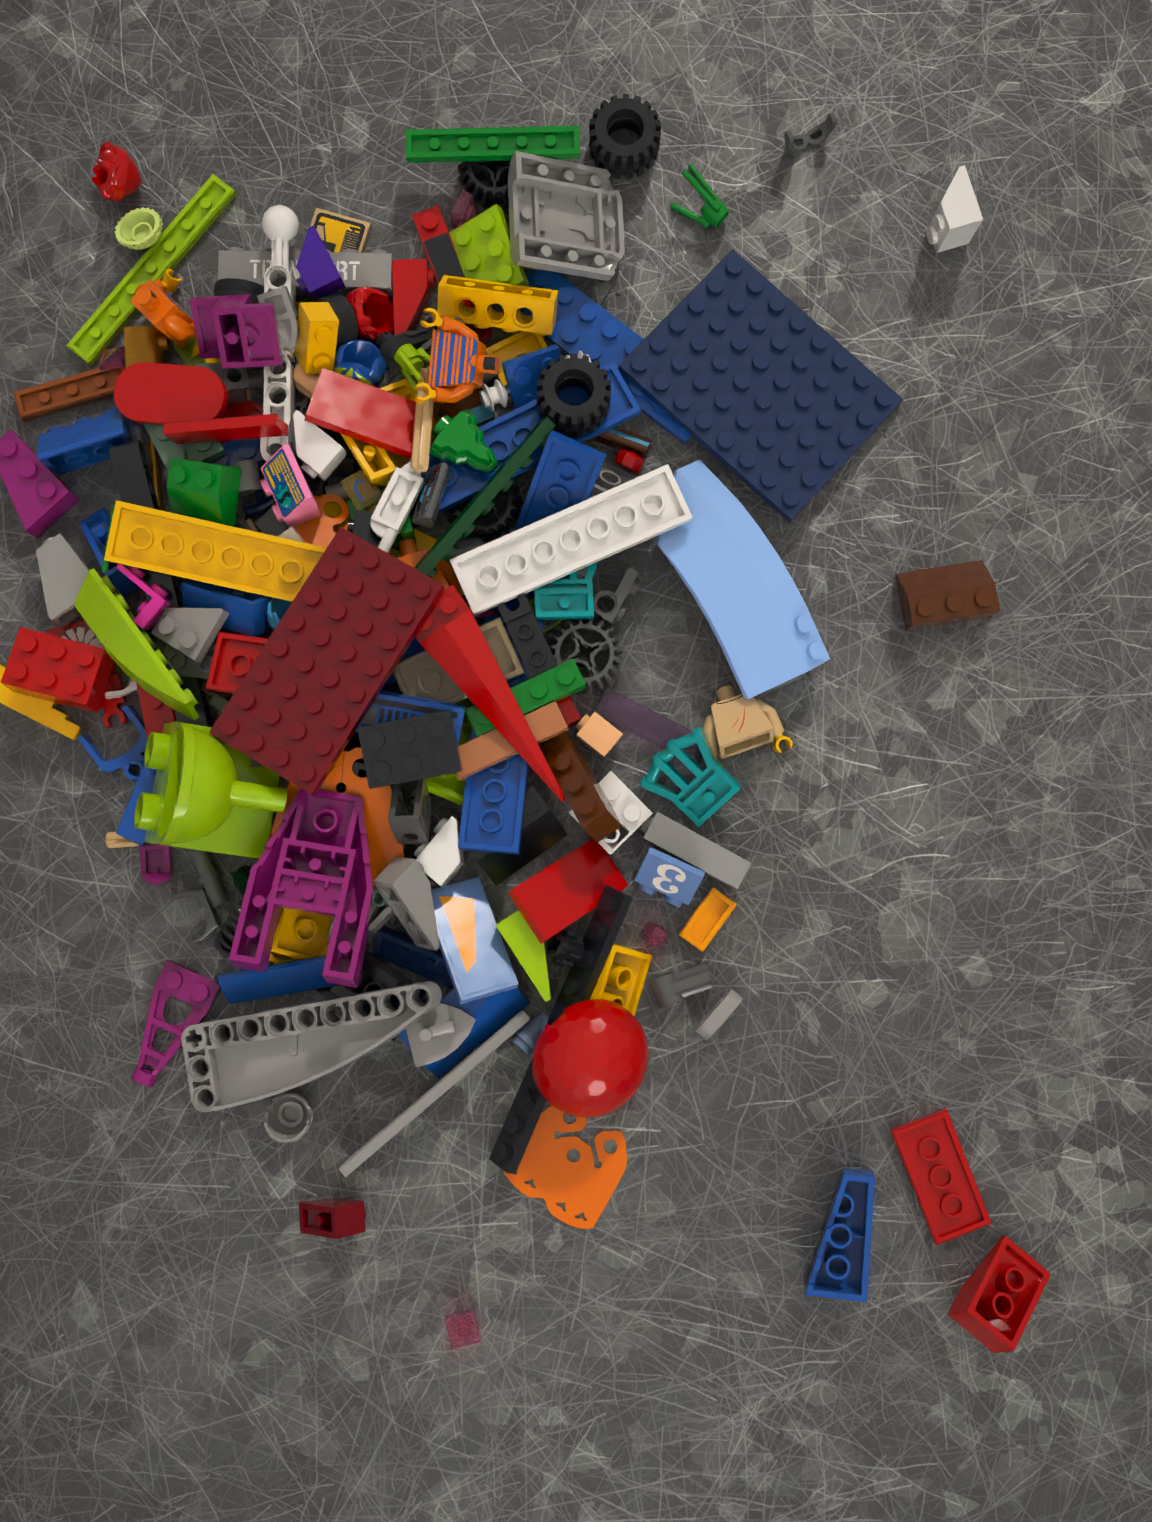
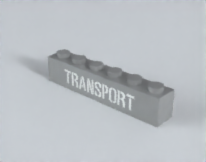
(355, 268)

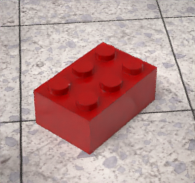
(57, 670)

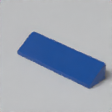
(276, 981)

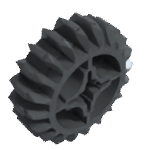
(596, 649)

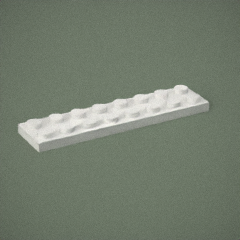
(571, 539)

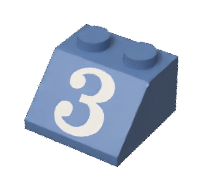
(669, 877)

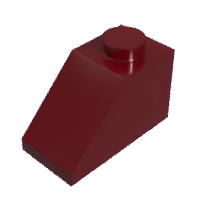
(332, 1217)

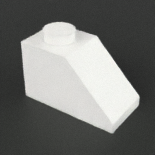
(316, 449)

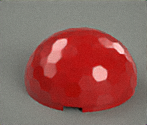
(590, 1059)

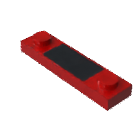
(438, 245)

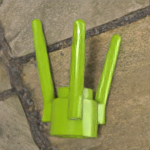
(411, 362)

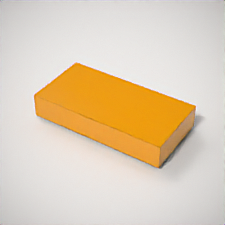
(707, 919)

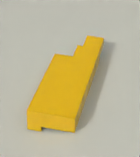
(38, 710)

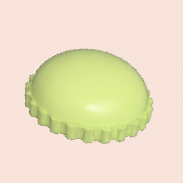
(139, 228)

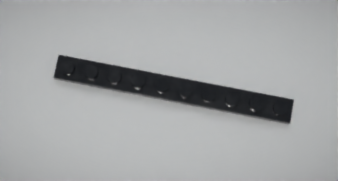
(576, 988)

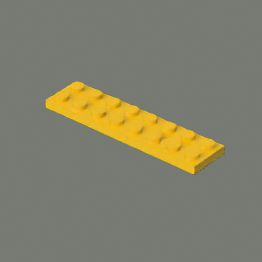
(209, 551)

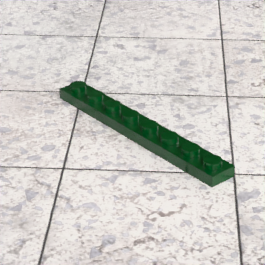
(483, 500)

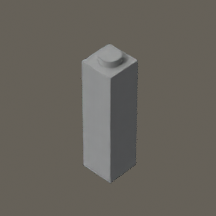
(695, 850)

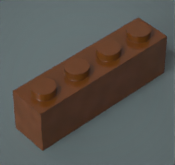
(580, 786)

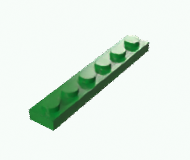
(491, 143)

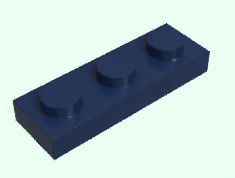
(403, 952)

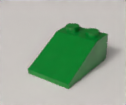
(203, 490)

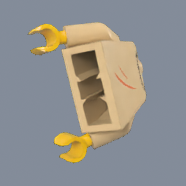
(741, 725)

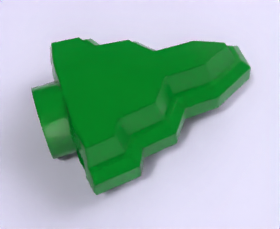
(462, 442)

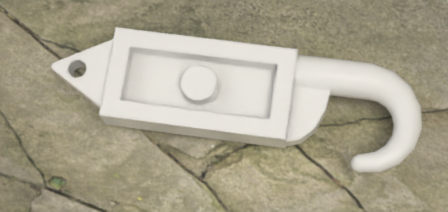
(396, 505)

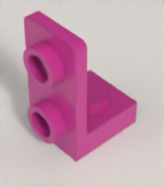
(149, 611)

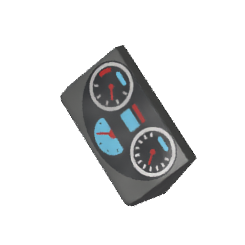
(431, 495)

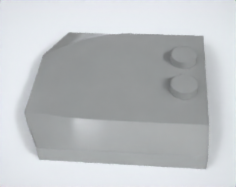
(564, 217)

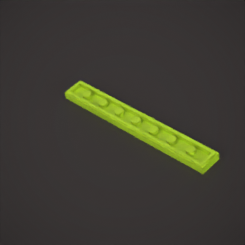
(163, 255)

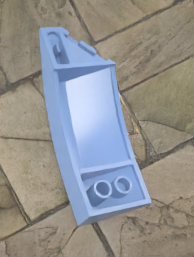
(741, 586)

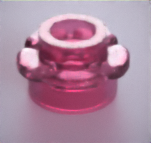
(655, 934)

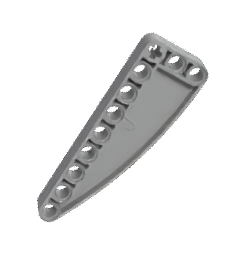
(279, 1059)

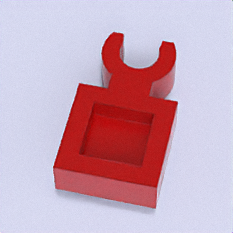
(112, 706)

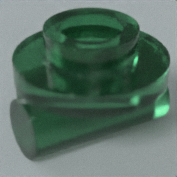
(240, 878)

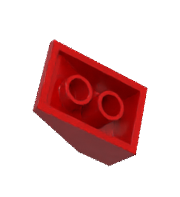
(1000, 1296)

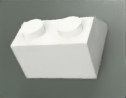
(956, 215)

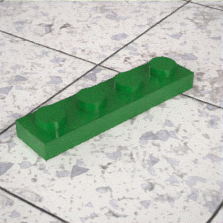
(536, 693)

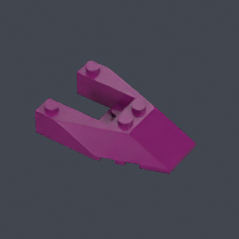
(312, 866)

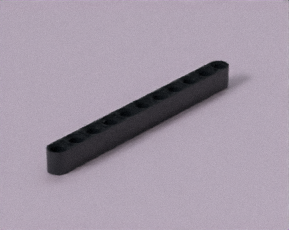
(137, 488)

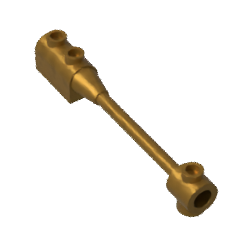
(148, 346)

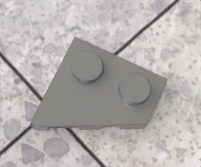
(190, 629)

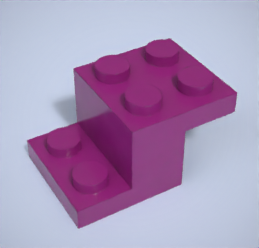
(236, 331)

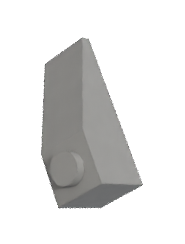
(411, 900)

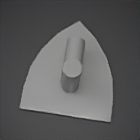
(438, 1033)

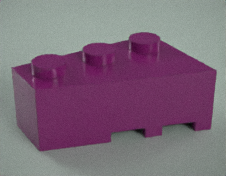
(33, 487)

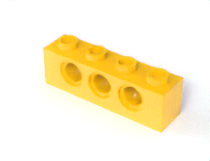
(511, 297)

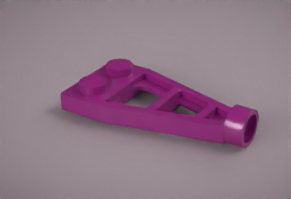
(187, 986)

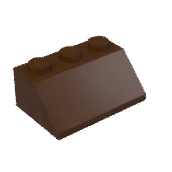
(947, 595)

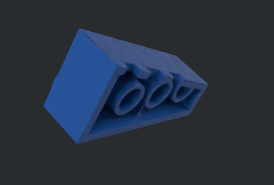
(844, 1246)

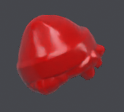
(115, 173)
(372, 312)

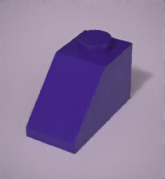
(316, 268)

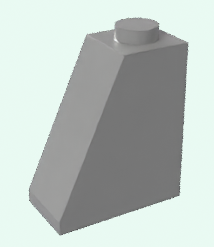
(61, 577)

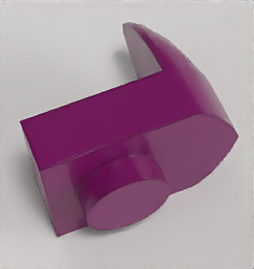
(156, 863)

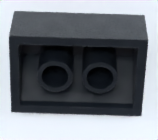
(538, 834)

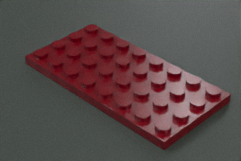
(327, 660)

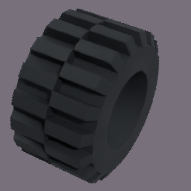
(624, 114)
(580, 374)

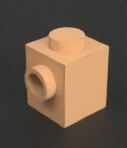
(598, 734)

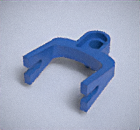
(129, 759)

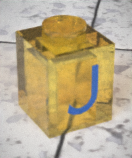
(361, 492)

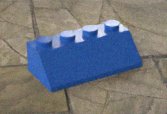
(490, 1015)

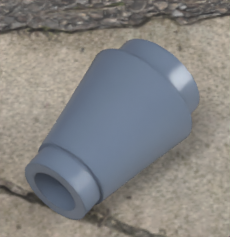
(528, 1034)

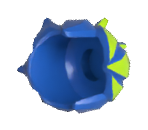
(361, 362)

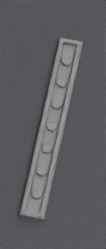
(434, 1092)

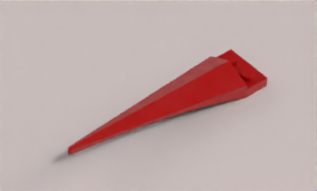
(462, 652)

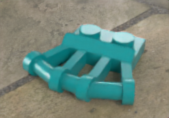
(566, 598)
(708, 788)

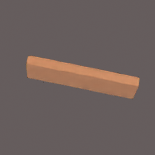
(494, 748)

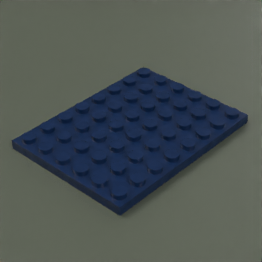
(760, 385)

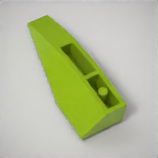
(129, 647)

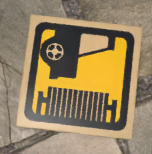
(341, 231)

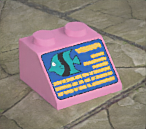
(289, 488)

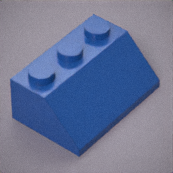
(84, 442)

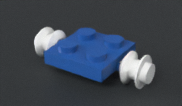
(521, 378)

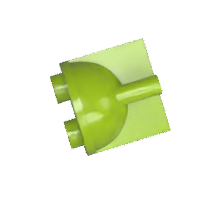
(206, 794)

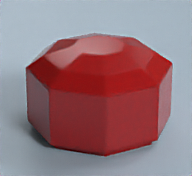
(630, 460)

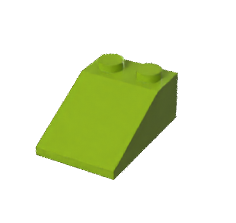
(528, 951)

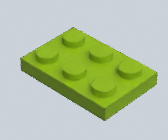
(485, 249)

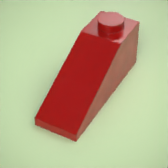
(410, 292)

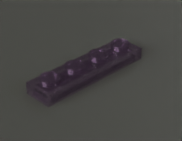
(643, 722)

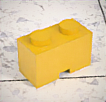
(316, 337)

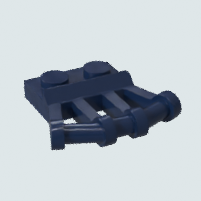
(247, 450)

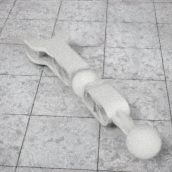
(280, 226)

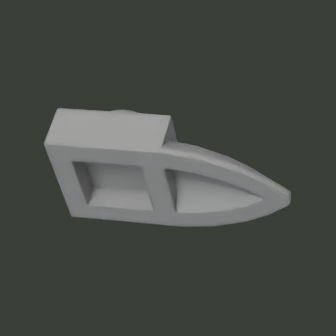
(285, 314)

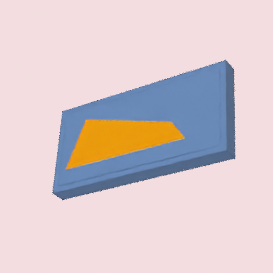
(471, 942)

